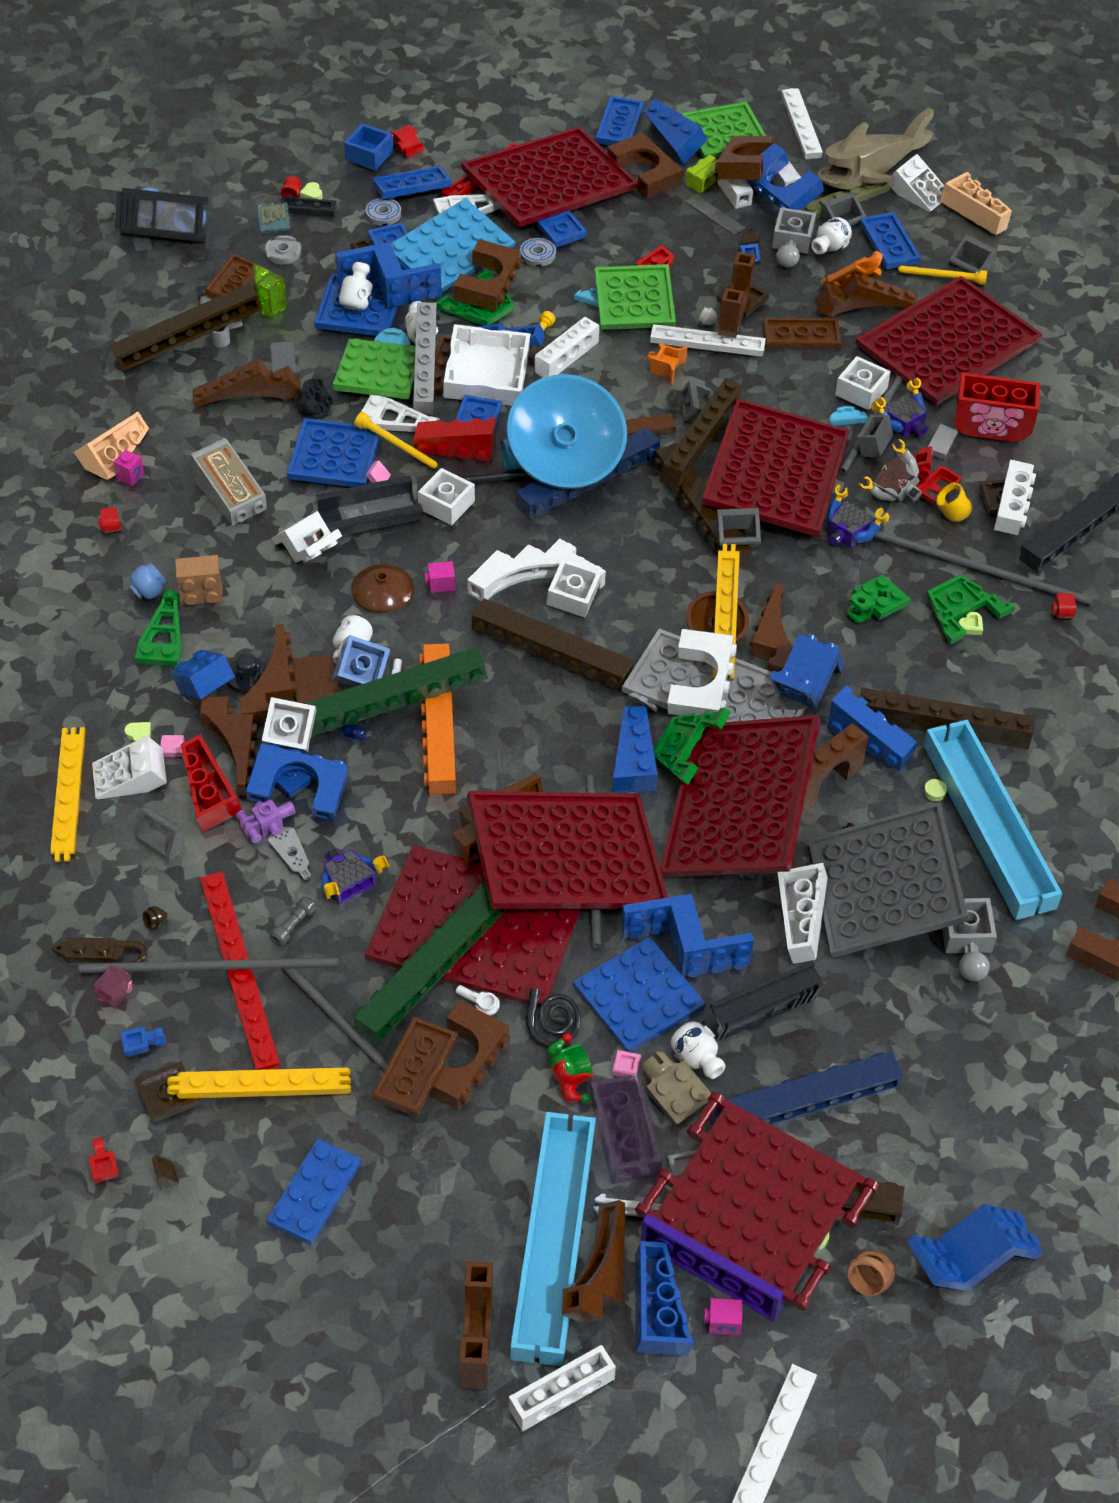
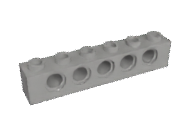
(425, 357)

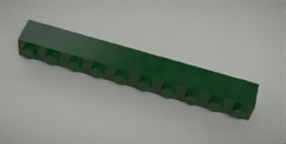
(398, 690)
(426, 966)

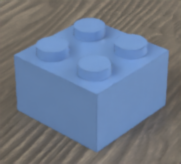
(360, 662)

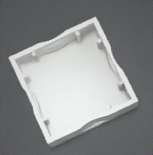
(486, 364)

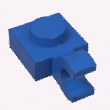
(138, 1040)

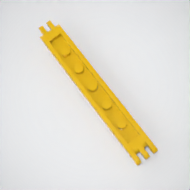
(727, 595)
(68, 793)
(260, 1083)

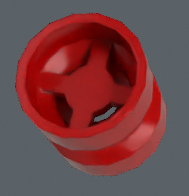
(291, 187)

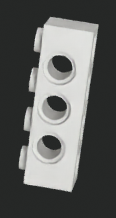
(567, 348)
(1014, 497)
(561, 1388)

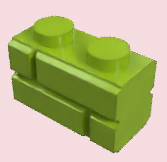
(702, 174)

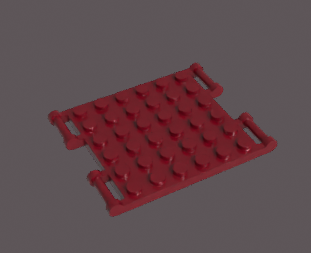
(759, 1198)

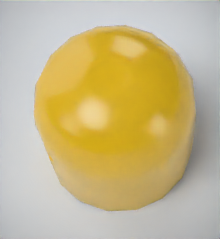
(959, 508)

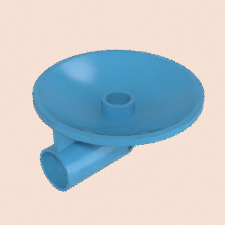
(565, 432)

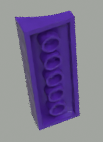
(715, 1269)

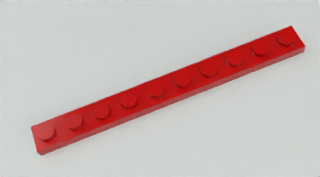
(241, 980)

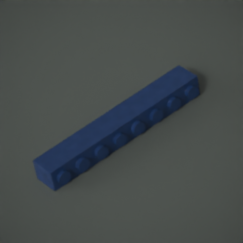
(539, 498)
(820, 1090)

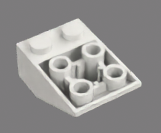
(917, 184)
(130, 770)

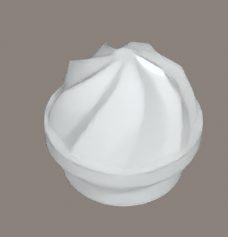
(708, 316)

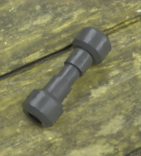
(281, 934)

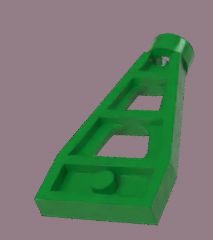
(162, 653)

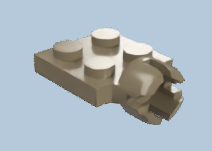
(674, 1088)

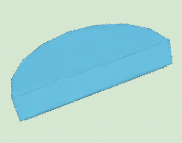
(588, 296)
(393, 335)
(846, 416)

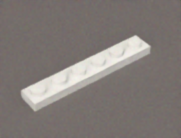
(801, 123)
(707, 340)
(775, 1436)

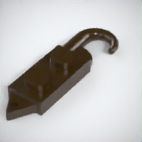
(98, 950)

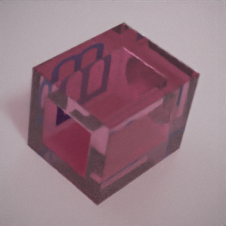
(113, 986)

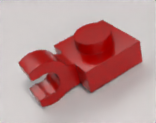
(103, 1163)

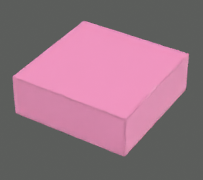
(377, 472)
(172, 745)
(626, 1063)

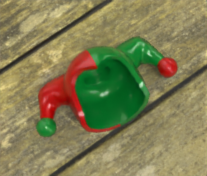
(570, 1067)

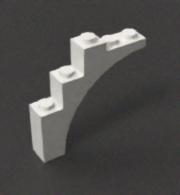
(529, 564)

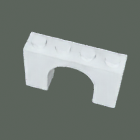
(741, 193)
(717, 652)

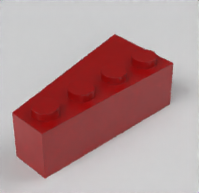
(457, 439)
(210, 789)

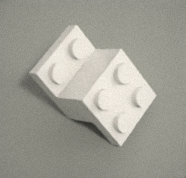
(295, 544)

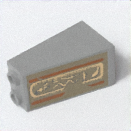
(227, 482)

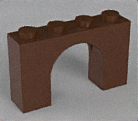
(642, 150)
(742, 159)
(489, 292)
(737, 296)
(843, 754)
(1093, 949)
(488, 1036)
(477, 1325)

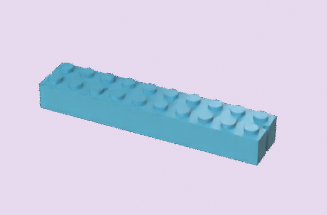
(992, 820)
(553, 1239)

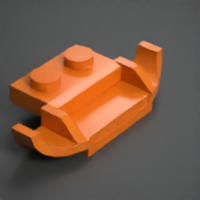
(865, 266)

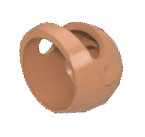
(871, 1273)

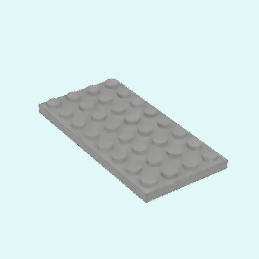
(750, 691)

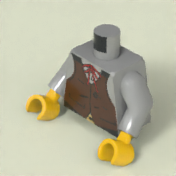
(896, 478)

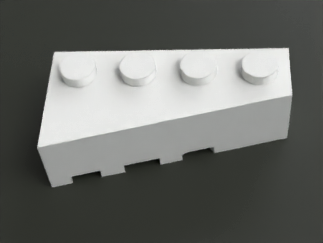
(802, 906)

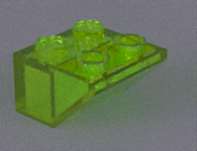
(270, 291)

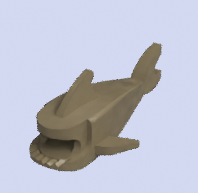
(867, 157)

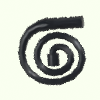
(558, 1019)

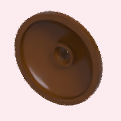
(382, 588)
(701, 615)

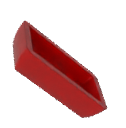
(930, 483)

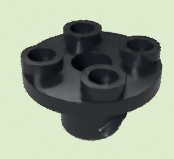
(314, 398)
(247, 672)

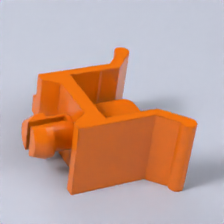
(666, 360)

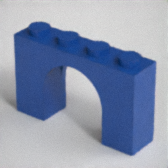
(792, 196)
(275, 761)

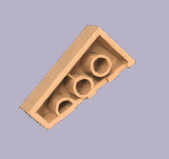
(976, 204)

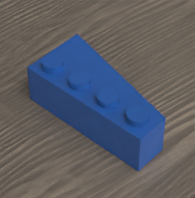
(677, 130)
(884, 741)
(635, 758)
(658, 1308)

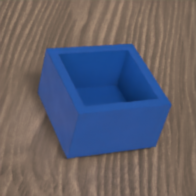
(368, 146)
(201, 674)

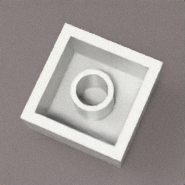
(862, 382)
(446, 496)
(573, 588)
(289, 724)

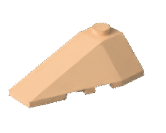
(100, 453)

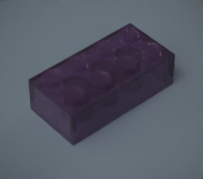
(625, 1128)

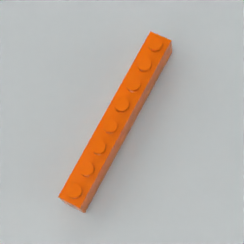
(439, 732)

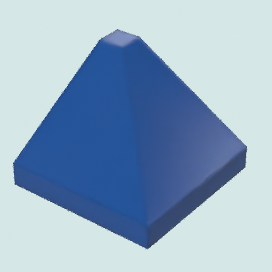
(751, 249)

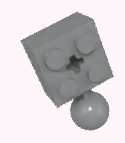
(792, 235)
(973, 939)

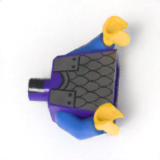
(905, 413)
(851, 524)
(349, 874)

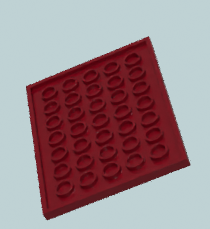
(549, 176)
(948, 335)
(776, 465)
(743, 799)
(565, 850)
(508, 959)

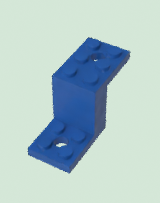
(395, 284)
(807, 670)
(691, 950)
(975, 1247)

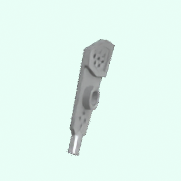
(640, 700)
(290, 843)

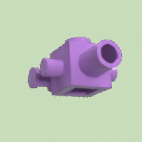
(264, 819)

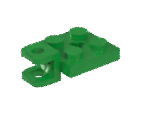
(867, 599)

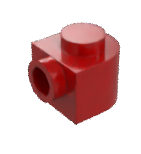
(109, 520)
(1064, 606)

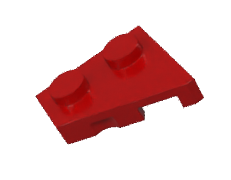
(659, 256)

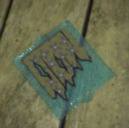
(273, 218)

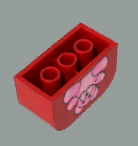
(996, 407)

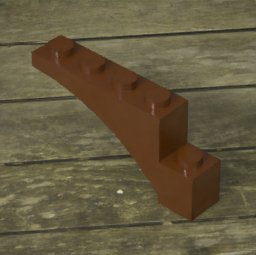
(862, 292)
(249, 380)
(771, 640)
(274, 681)
(235, 733)
(465, 839)
(602, 1276)

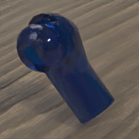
(354, 732)

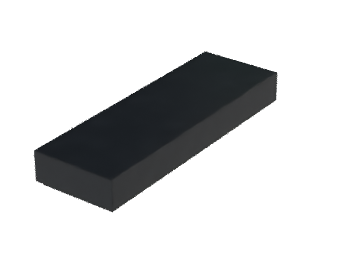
(310, 206)

